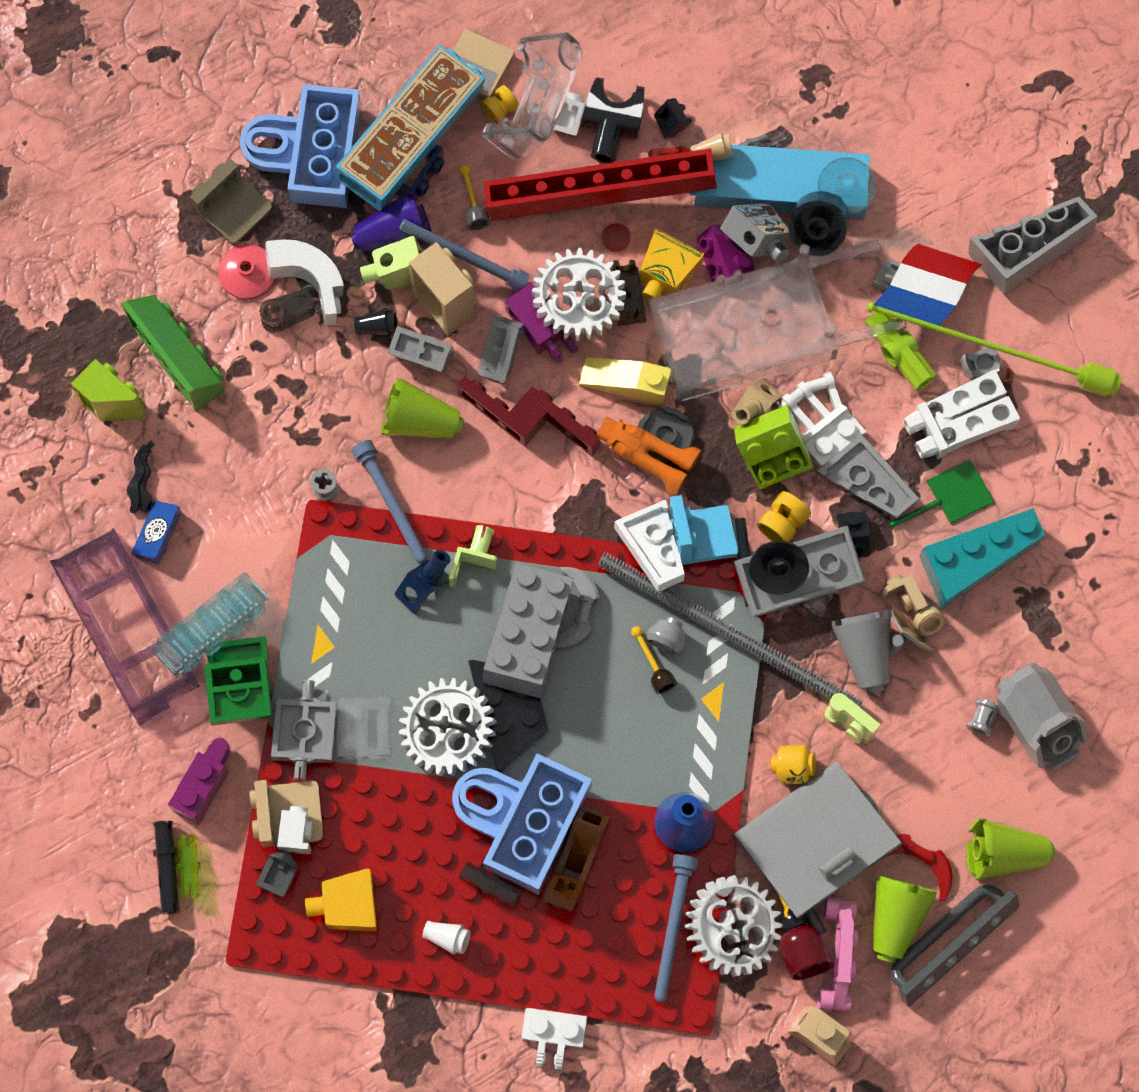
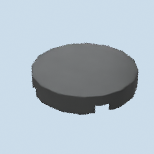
(670, 427)

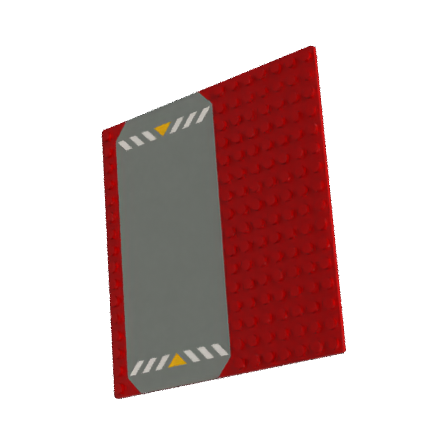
(601, 721)

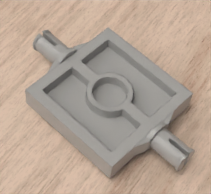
(304, 730)

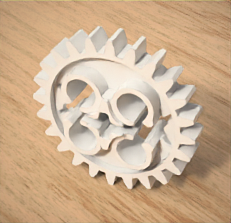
(578, 318)
(442, 752)
(709, 933)

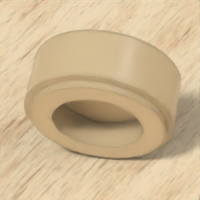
(928, 621)

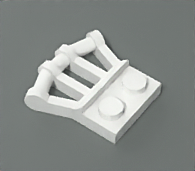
(835, 428)

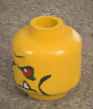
(794, 764)

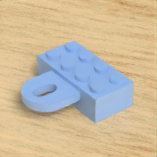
(310, 144)
(528, 817)

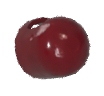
(803, 948)

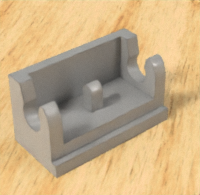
(500, 348)
(421, 349)

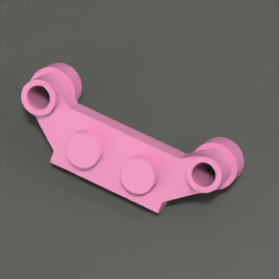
(844, 967)

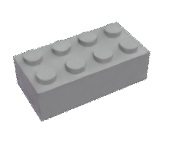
(528, 630)

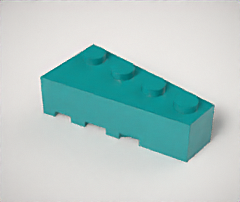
(976, 555)

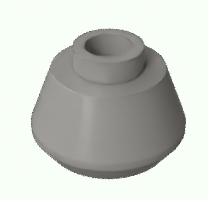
(667, 635)

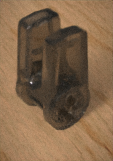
(288, 309)

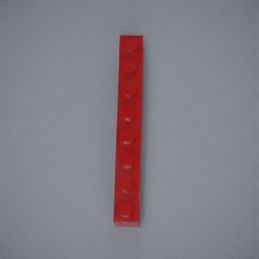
(600, 184)

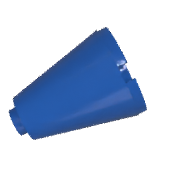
(682, 831)

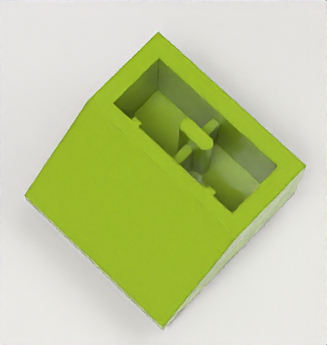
(106, 395)
(773, 447)

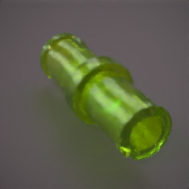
(188, 866)

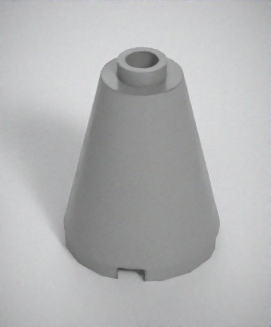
(866, 648)

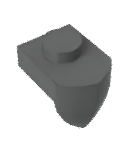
(278, 873)

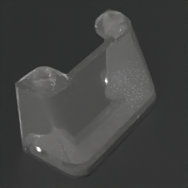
(551, 68)

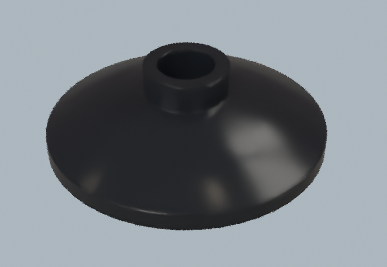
(782, 577)

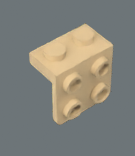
(275, 798)

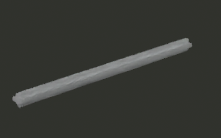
(724, 630)

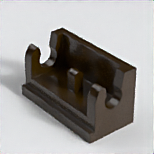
(633, 303)

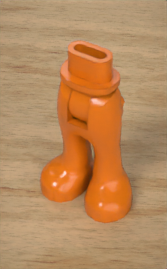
(633, 445)

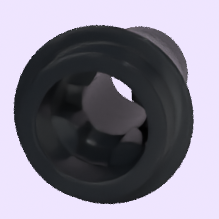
(377, 323)

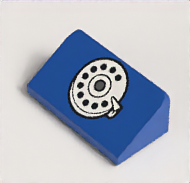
(156, 531)

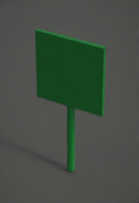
(957, 492)

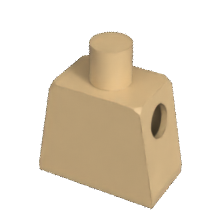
(821, 1034)

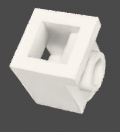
(295, 831)

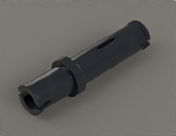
(166, 867)

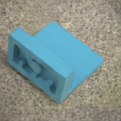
(703, 532)

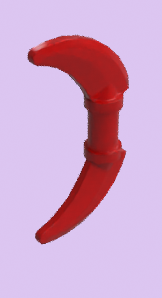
(936, 860)

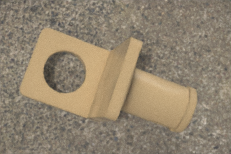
(755, 402)

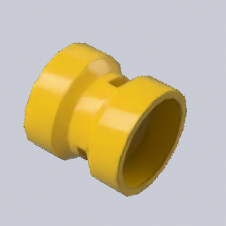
(499, 104)

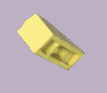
(627, 379)

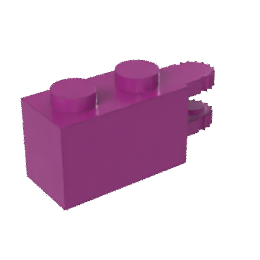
(541, 338)
(201, 782)

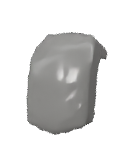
(980, 363)

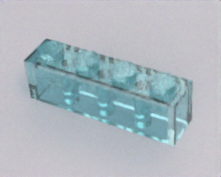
(211, 624)

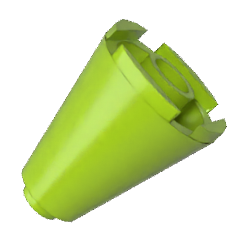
(419, 414)
(1005, 850)
(898, 916)

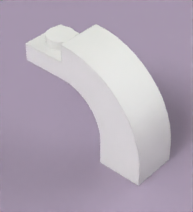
(307, 262)

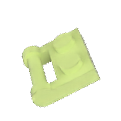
(857, 722)

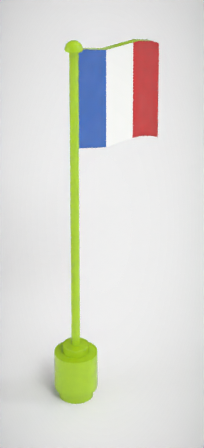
(929, 290)

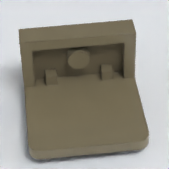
(229, 202)

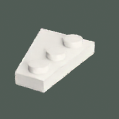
(652, 544)

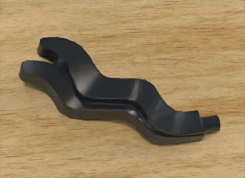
(137, 486)

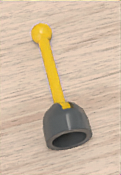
(476, 217)

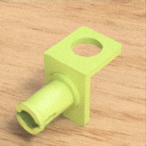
(476, 554)

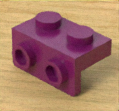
(722, 254)

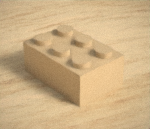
(442, 288)

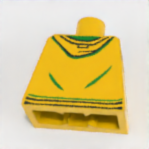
(668, 265)

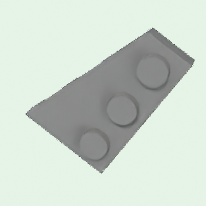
(869, 477)

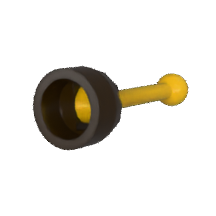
(662, 678)

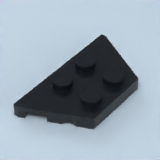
(517, 715)

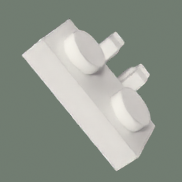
(555, 1029)

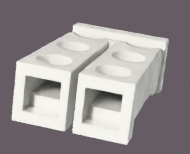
(962, 416)

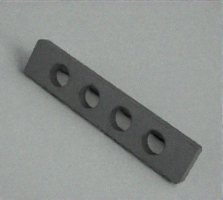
(913, 989)

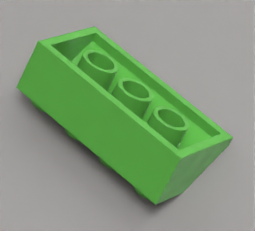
(173, 350)

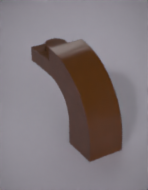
(577, 859)

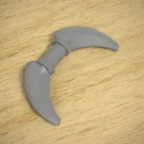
(588, 595)

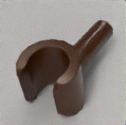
(1008, 386)

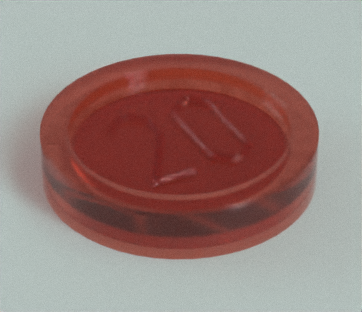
(616, 237)

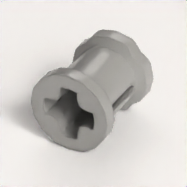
(317, 480)
(983, 718)

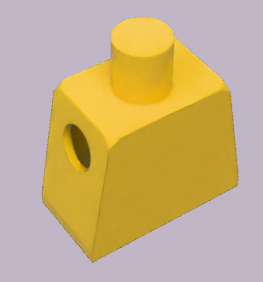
(346, 902)

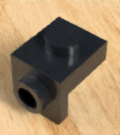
(859, 531)

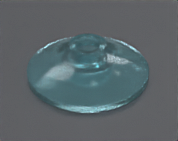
(863, 179)

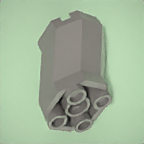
(1041, 716)

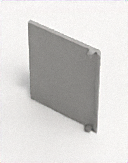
(817, 839)

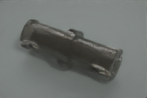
(490, 884)

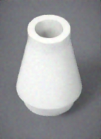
(448, 936)

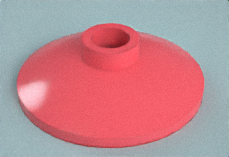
(241, 283)

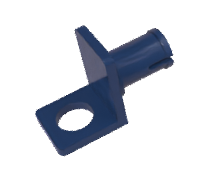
(424, 580)

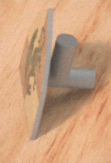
(908, 633)

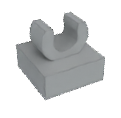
(886, 274)

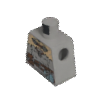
(757, 230)

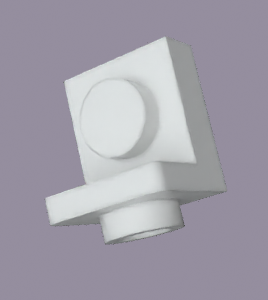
(571, 114)

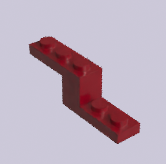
(529, 415)

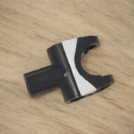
(611, 120)

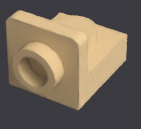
(911, 595)

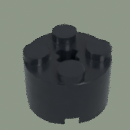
(827, 209)

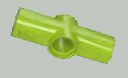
(903, 352)

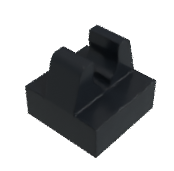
(671, 118)

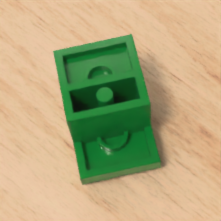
(239, 682)

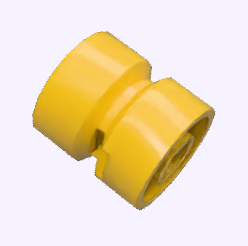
(785, 517)

